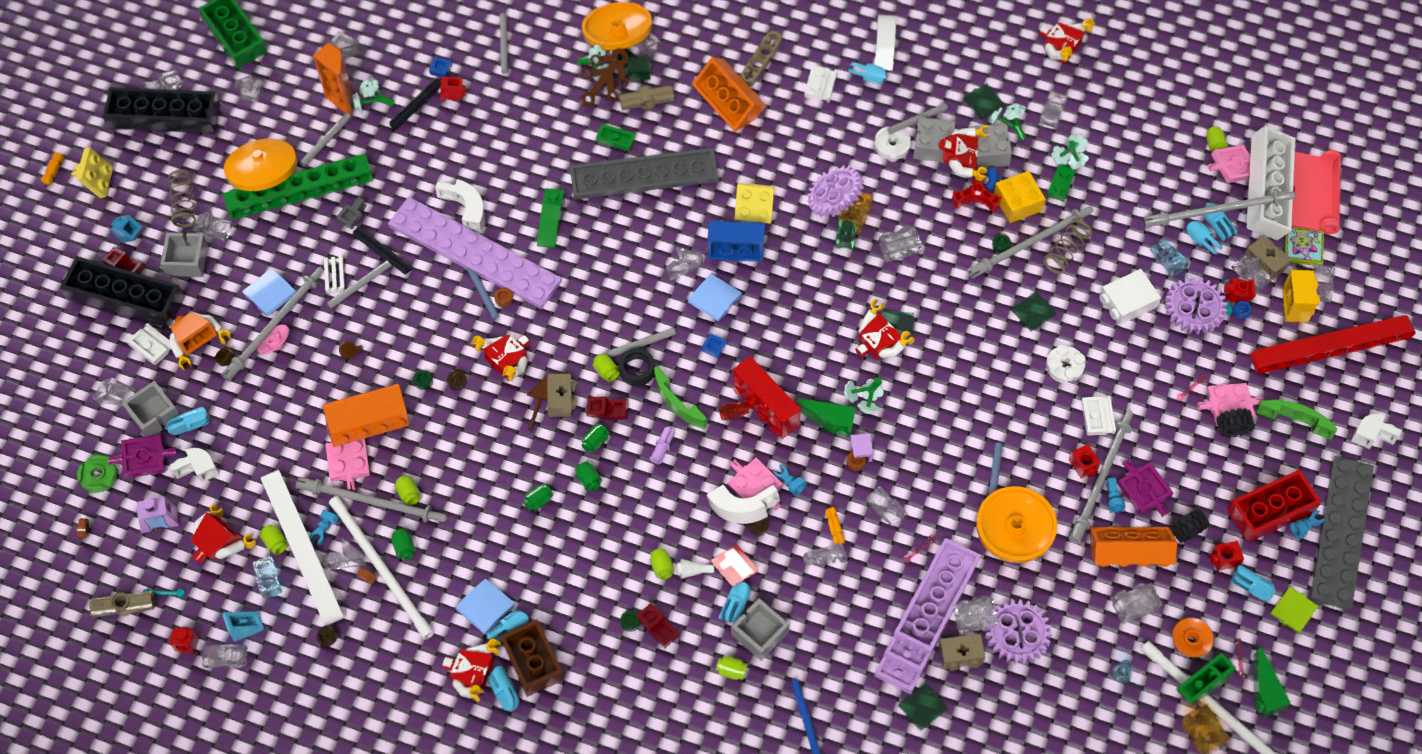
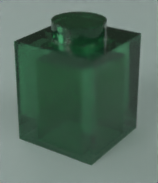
(638, 69)
(845, 235)

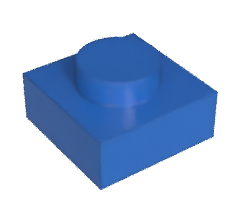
(440, 67)
(714, 345)

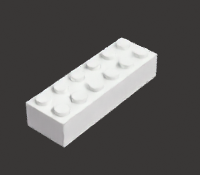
(1271, 170)

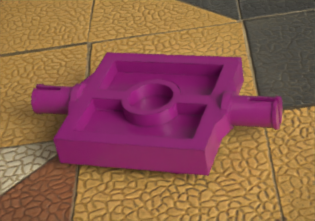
(142, 456)
(1145, 488)

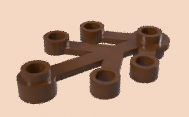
(606, 75)

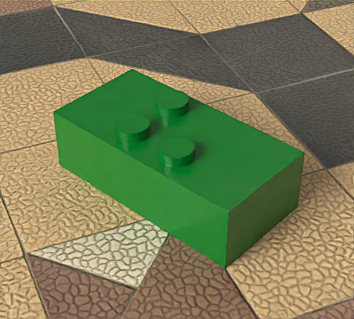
(233, 31)

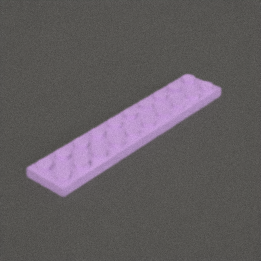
(475, 252)

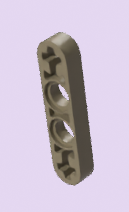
(763, 59)

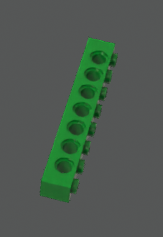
(307, 188)

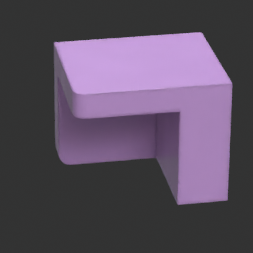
(862, 446)

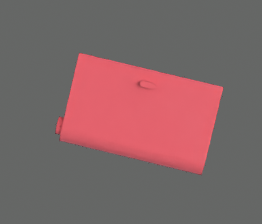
(1317, 192)

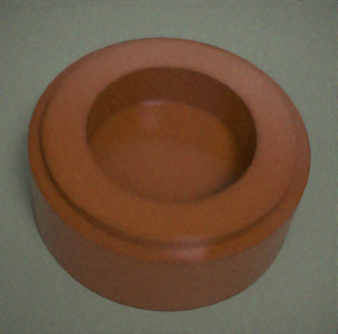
(503, 297)
(855, 464)
(83, 528)
(367, 576)

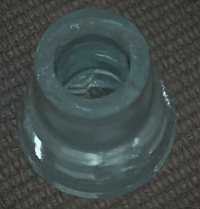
(1123, 671)

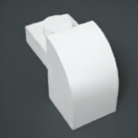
(1372, 428)
(198, 461)

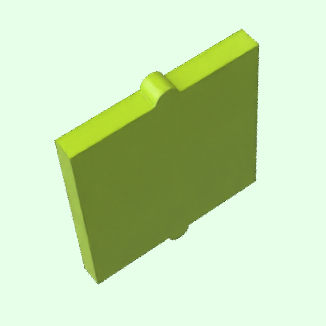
(1294, 609)

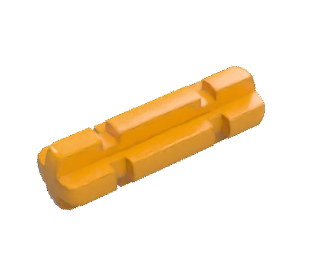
(52, 168)
(834, 525)

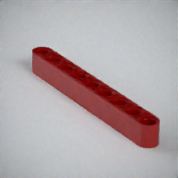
(1332, 344)

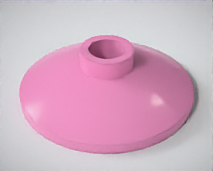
(274, 340)

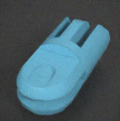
(872, 72)
(1220, 224)
(1202, 235)
(188, 421)
(1253, 583)
(735, 602)
(510, 622)
(503, 688)

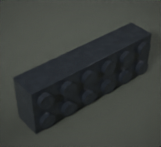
(161, 110)
(122, 291)

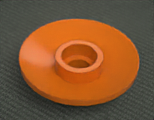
(1193, 629)

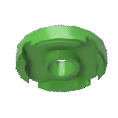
(100, 483)

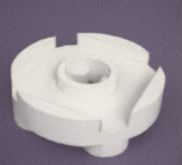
(892, 152)
(1072, 356)

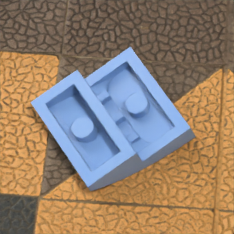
(269, 292)
(714, 297)
(485, 606)

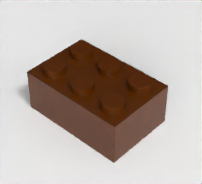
(532, 658)

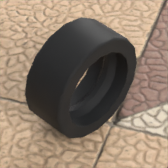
(639, 380)

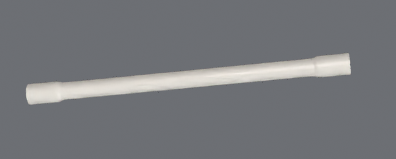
(419, 622)
(1158, 657)

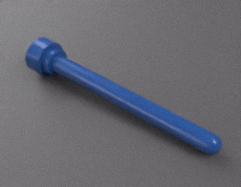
(805, 716)

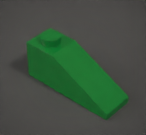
(550, 217)
(832, 417)
(1207, 679)
(1268, 691)

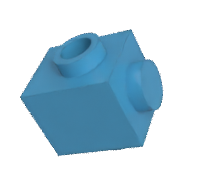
(125, 228)

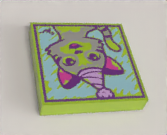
(1304, 246)

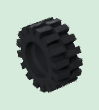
(1235, 422)
(1190, 525)

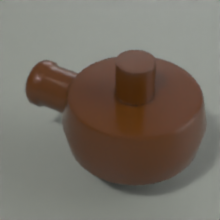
(349, 349)

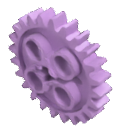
(835, 191)
(1213, 309)
(1035, 630)

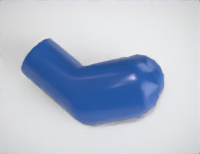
(993, 176)

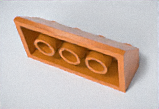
(334, 77)
(728, 94)
(365, 415)
(1132, 546)

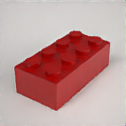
(766, 398)
(1273, 506)

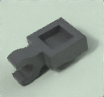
(351, 214)

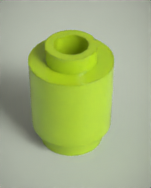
(1216, 138)
(606, 367)
(407, 490)
(273, 539)
(661, 564)
(731, 668)

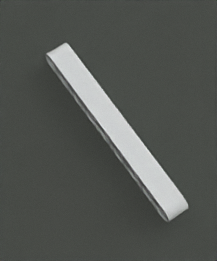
(302, 548)

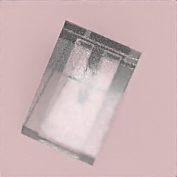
(348, 45)
(112, 392)

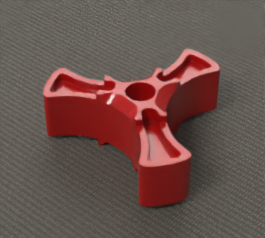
(978, 194)

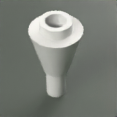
(689, 568)

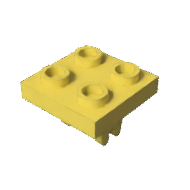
(93, 172)
(754, 203)

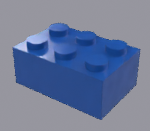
(735, 241)

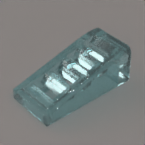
(1172, 269)
(270, 590)

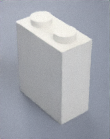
(1129, 297)

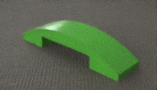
(691, 416)
(1322, 425)

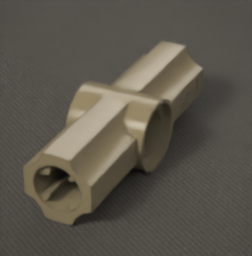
(646, 97)
(110, 605)

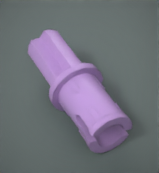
(662, 445)

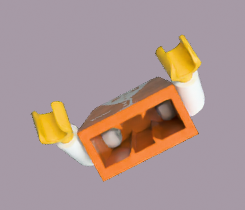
(191, 333)

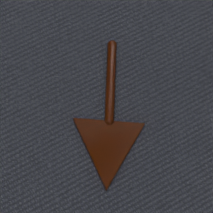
(539, 392)

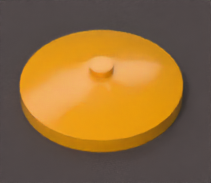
(617, 25)
(260, 164)
(1016, 524)

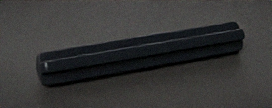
(415, 104)
(381, 250)

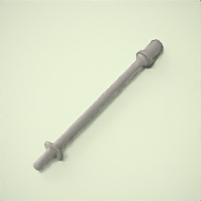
(1165, 218)
(987, 264)
(239, 362)
(316, 487)
(1082, 523)

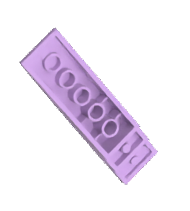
(927, 616)

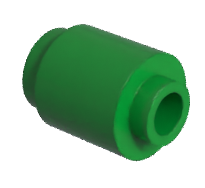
(594, 438)
(588, 476)
(537, 497)
(403, 544)

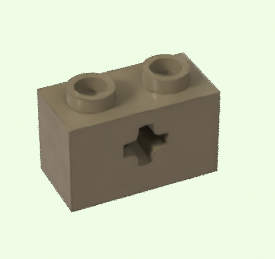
(1273, 260)
(560, 405)
(969, 645)

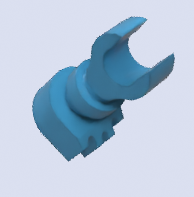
(795, 486)
(1115, 502)
(326, 517)
(1301, 527)

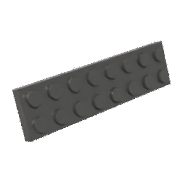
(643, 173)
(1342, 533)

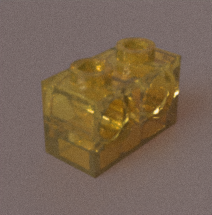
(858, 212)
(1210, 728)

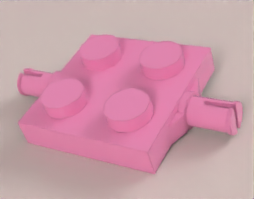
(1232, 163)
(1229, 397)
(348, 462)
(753, 480)

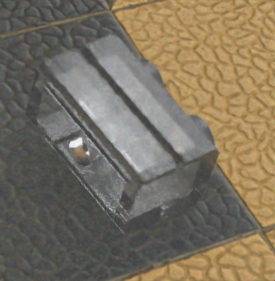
(899, 244)
(1136, 603)
(976, 614)

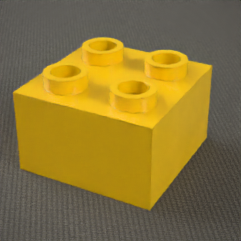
(1019, 196)
(1300, 296)

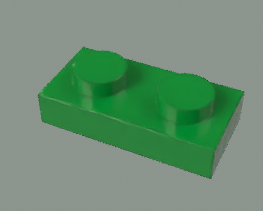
(615, 137)
(1061, 182)

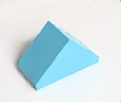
(242, 624)

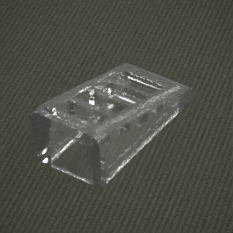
(651, 48)
(828, 555)

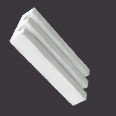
(333, 261)

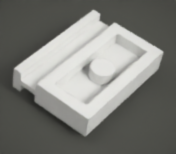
(820, 83)
(150, 344)
(1098, 415)

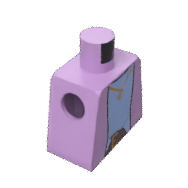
(156, 514)

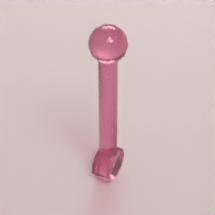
(1202, 378)
(931, 540)
(1241, 675)

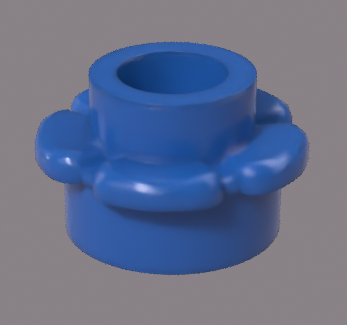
(1242, 305)

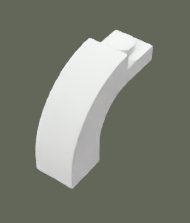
(885, 41)
(469, 197)
(742, 510)

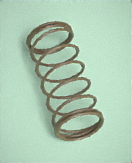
(181, 215)
(1078, 234)

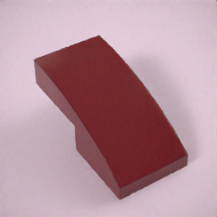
(121, 260)
(607, 409)
(657, 625)

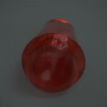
(731, 411)

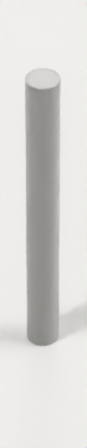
(503, 43)
(911, 121)
(320, 145)
(357, 285)
(640, 343)

